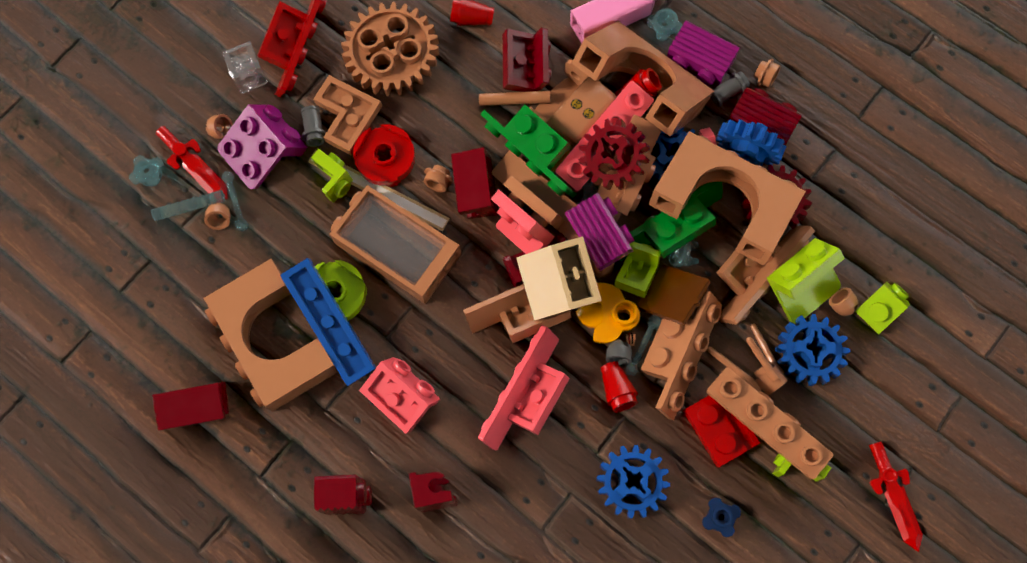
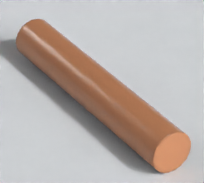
(510, 98)

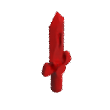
(191, 162)
(896, 496)

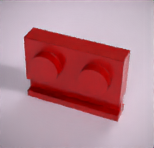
(719, 431)

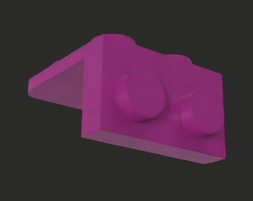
(258, 143)

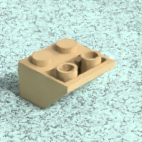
(558, 278)

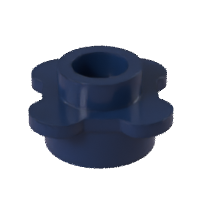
(712, 521)

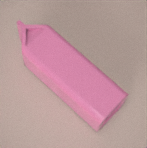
(601, 13)

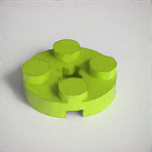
(352, 285)

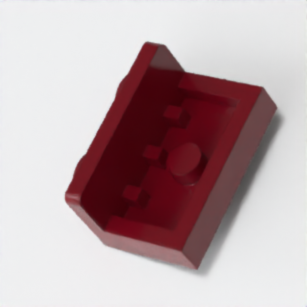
(526, 60)

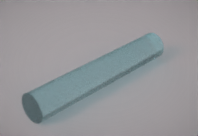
(187, 205)

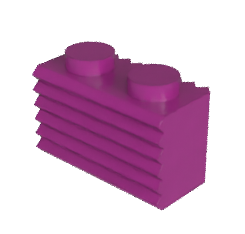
(703, 54)
(601, 233)

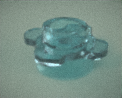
(664, 16)
(150, 178)

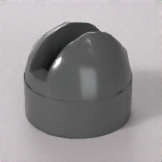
(620, 352)

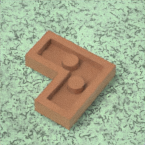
(353, 110)

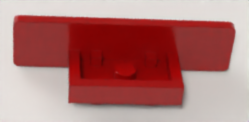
(286, 40)

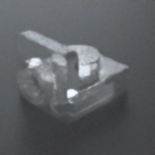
(244, 67)

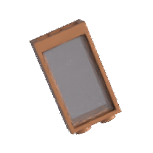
(395, 243)

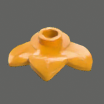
(604, 314)

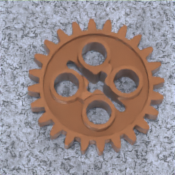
(379, 28)

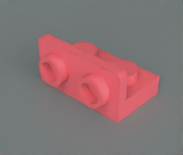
(520, 226)
(399, 393)

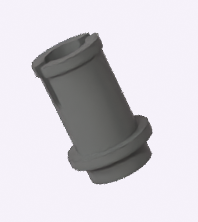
(730, 88)
(313, 131)

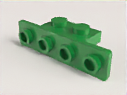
(537, 141)
(670, 234)

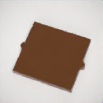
(674, 294)

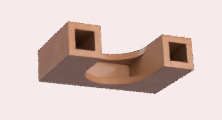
(624, 51)
(703, 162)
(235, 309)

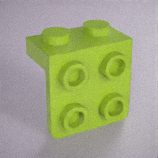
(807, 279)

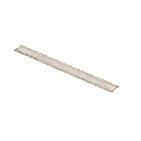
(417, 209)

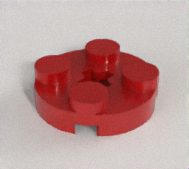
(379, 139)

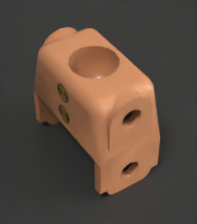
(575, 105)

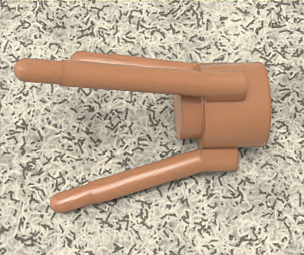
(769, 376)

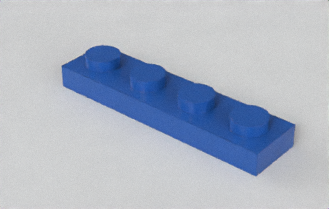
(328, 322)

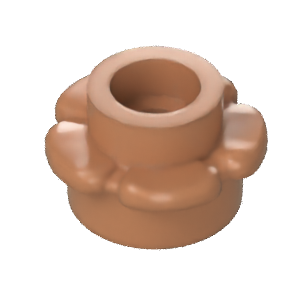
(767, 73)
(437, 178)

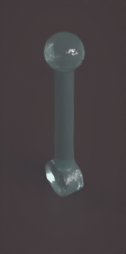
(241, 224)
(653, 323)

